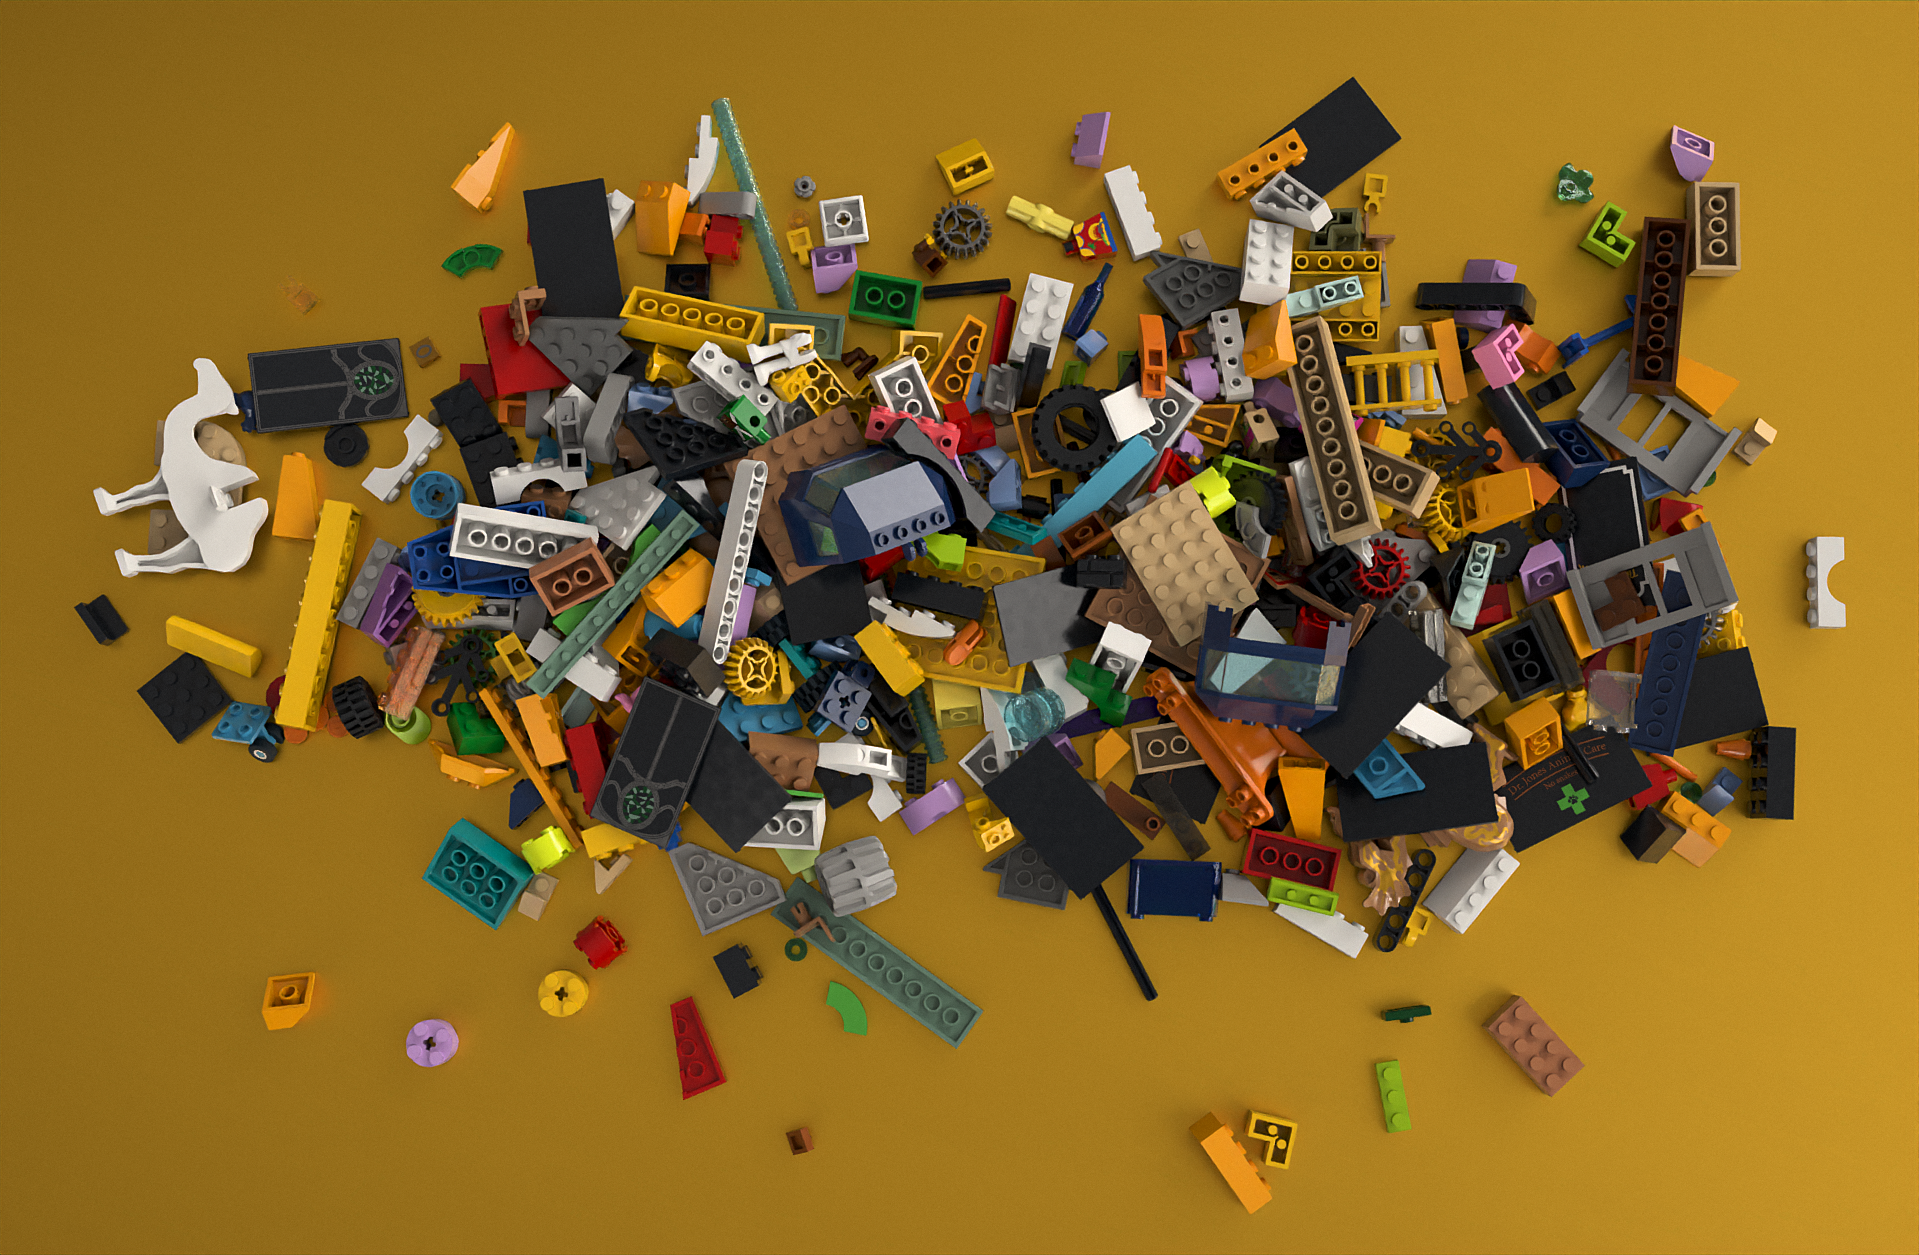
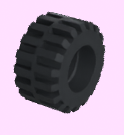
(357, 707)

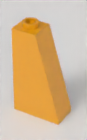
(1442, 335)
(1702, 386)
(296, 500)
(1304, 792)

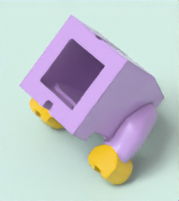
(1189, 449)

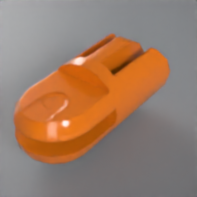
(964, 642)

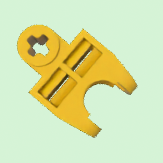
(669, 364)

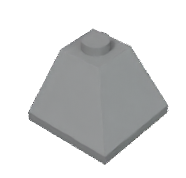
(1239, 889)

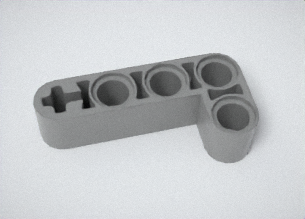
(607, 418)

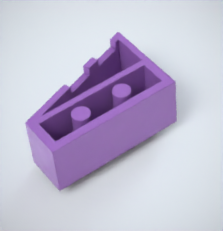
(390, 606)

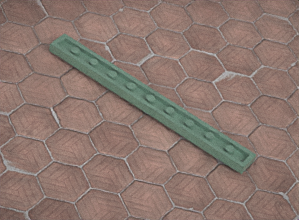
(612, 604)

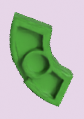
(849, 1007)

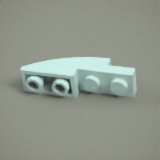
(1324, 297)
(1473, 585)

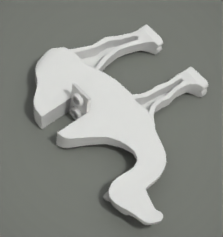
(197, 490)

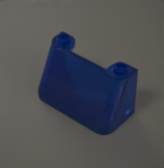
(1173, 888)

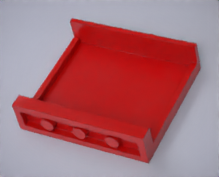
(511, 366)

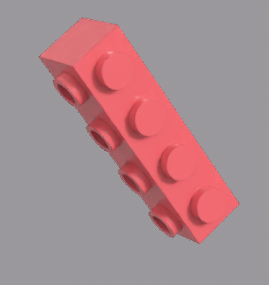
(944, 436)

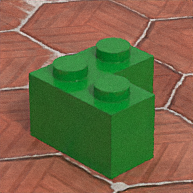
(471, 733)

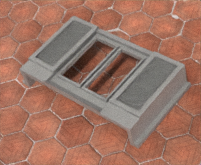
(1691, 458)
(1700, 567)

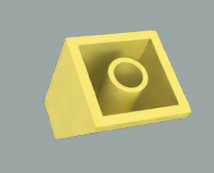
(956, 704)

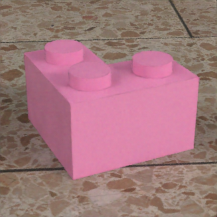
(1497, 356)

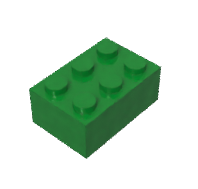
(885, 300)

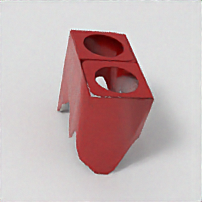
(1668, 512)

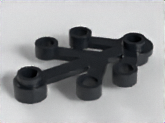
(1461, 450)
(459, 672)

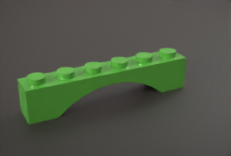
(570, 618)

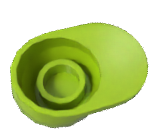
(410, 731)

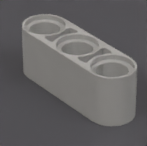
(730, 204)
(536, 404)
(1406, 600)

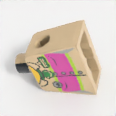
(1257, 431)

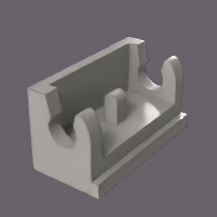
(1000, 389)

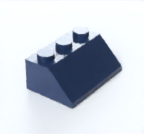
(1577, 456)

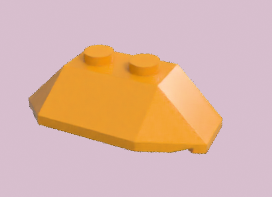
(472, 768)

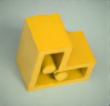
(1278, 1135)

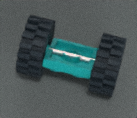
(777, 635)

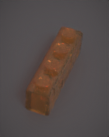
(411, 672)

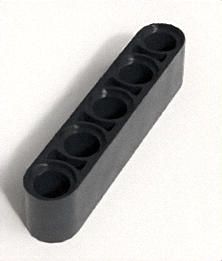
(1404, 913)

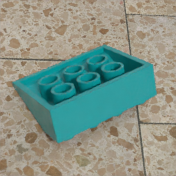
(478, 873)

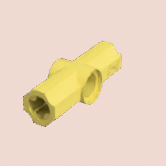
(1040, 217)

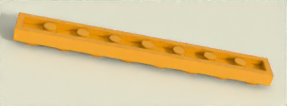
(540, 775)

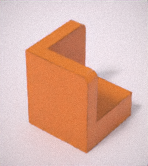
(1182, 345)
(512, 413)

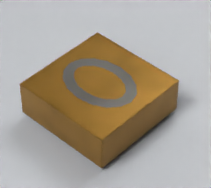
(424, 352)

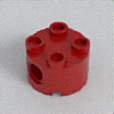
(1312, 628)
(600, 942)

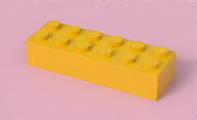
(691, 322)

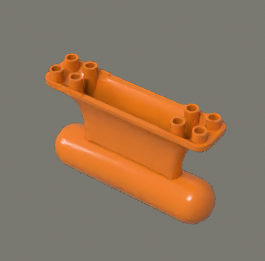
(1234, 752)

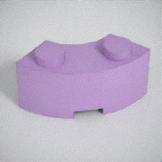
(1277, 400)
(932, 806)

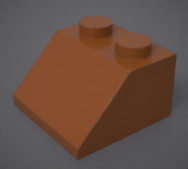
(1086, 536)

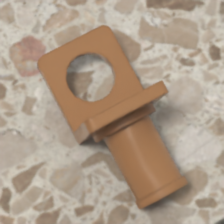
(1377, 241)
(807, 923)

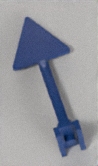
(1575, 347)

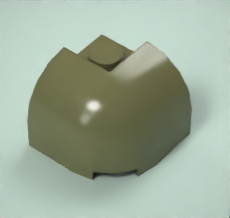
(1340, 233)

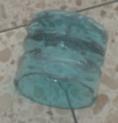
(1034, 714)

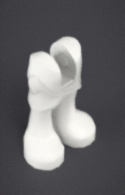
(788, 347)

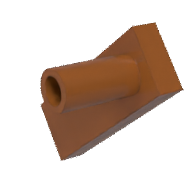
(1133, 811)

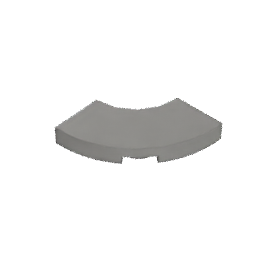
(1253, 534)

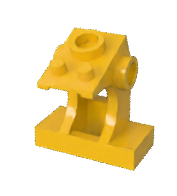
(788, 384)
(512, 659)
(986, 831)

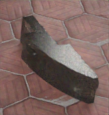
(1176, 816)

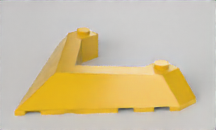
(826, 390)

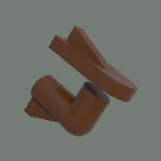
(867, 364)

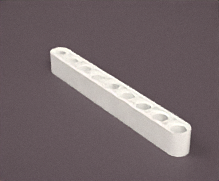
(733, 558)

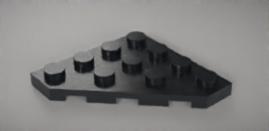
(679, 446)

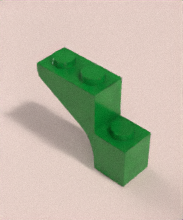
(1097, 686)

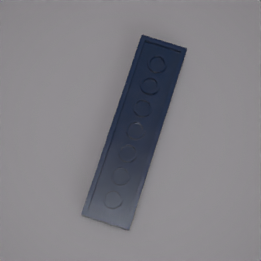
(1666, 674)

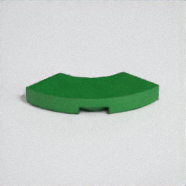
(472, 257)

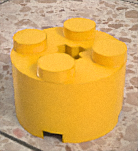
(552, 1001)

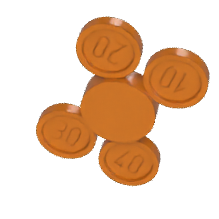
(334, 724)

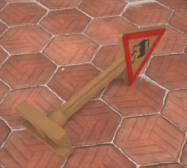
(1359, 621)

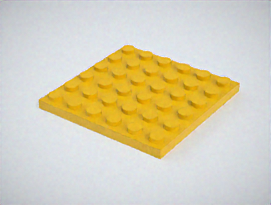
(988, 662)

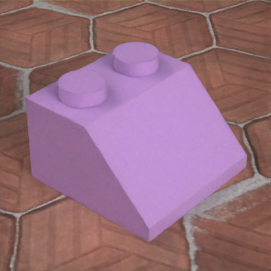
(1091, 139)

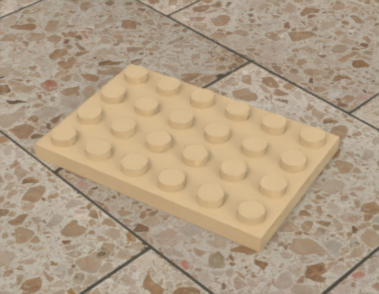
(1183, 561)

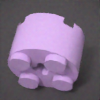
(1200, 378)
(442, 1034)

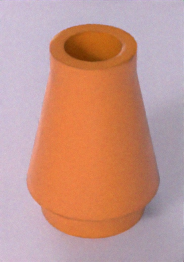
(1735, 749)
(1232, 826)

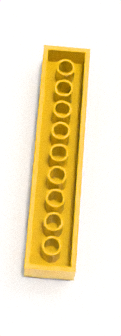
(317, 620)

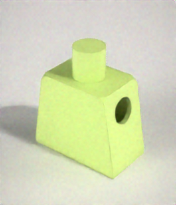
(800, 861)

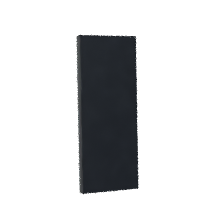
(1519, 423)

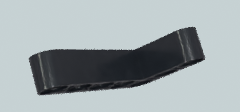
(1507, 297)

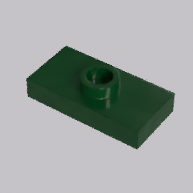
(1406, 1014)

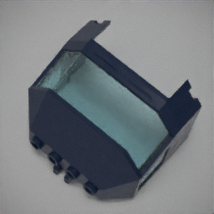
(863, 507)
(1268, 679)

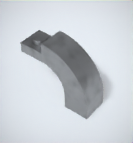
(568, 434)

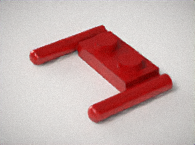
(1172, 468)

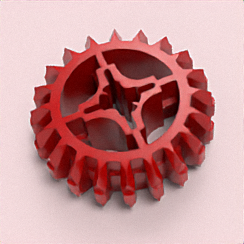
(1383, 577)

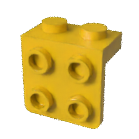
(1727, 639)
(781, 689)

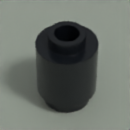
(1034, 507)

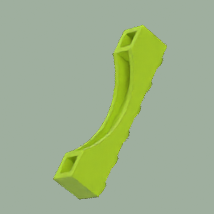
(945, 550)

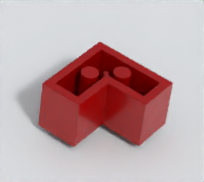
(722, 240)
(976, 430)

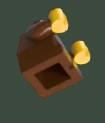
(929, 259)

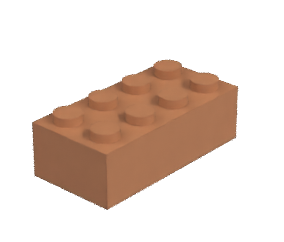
(1533, 1045)

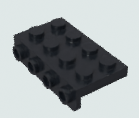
(484, 458)

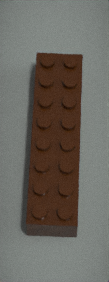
(1658, 306)

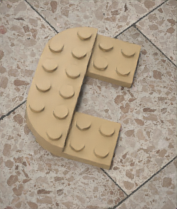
(218, 444)

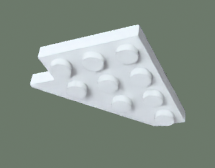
(620, 504)

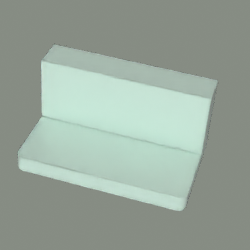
(577, 708)

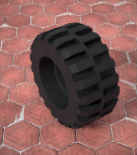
(1044, 437)

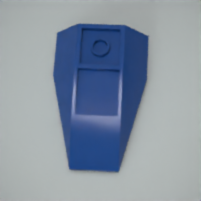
(438, 571)

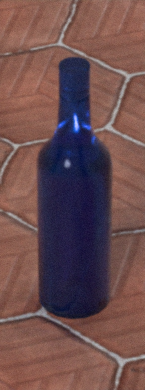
(1086, 306)

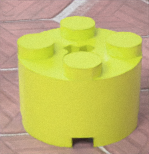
(1213, 492)
(547, 849)

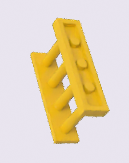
(1403, 361)

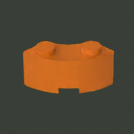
(1536, 351)

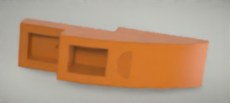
(1153, 356)

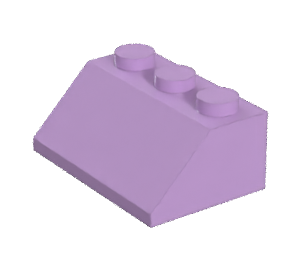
(1484, 272)

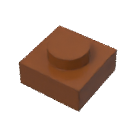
(800, 1141)

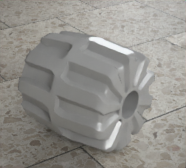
(855, 876)

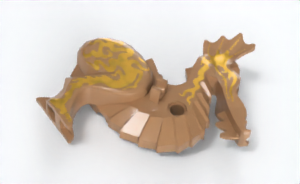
(1386, 863)

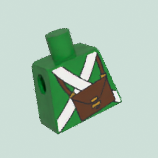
(744, 419)

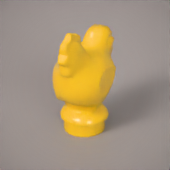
(1575, 708)

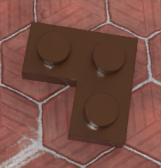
(1625, 602)

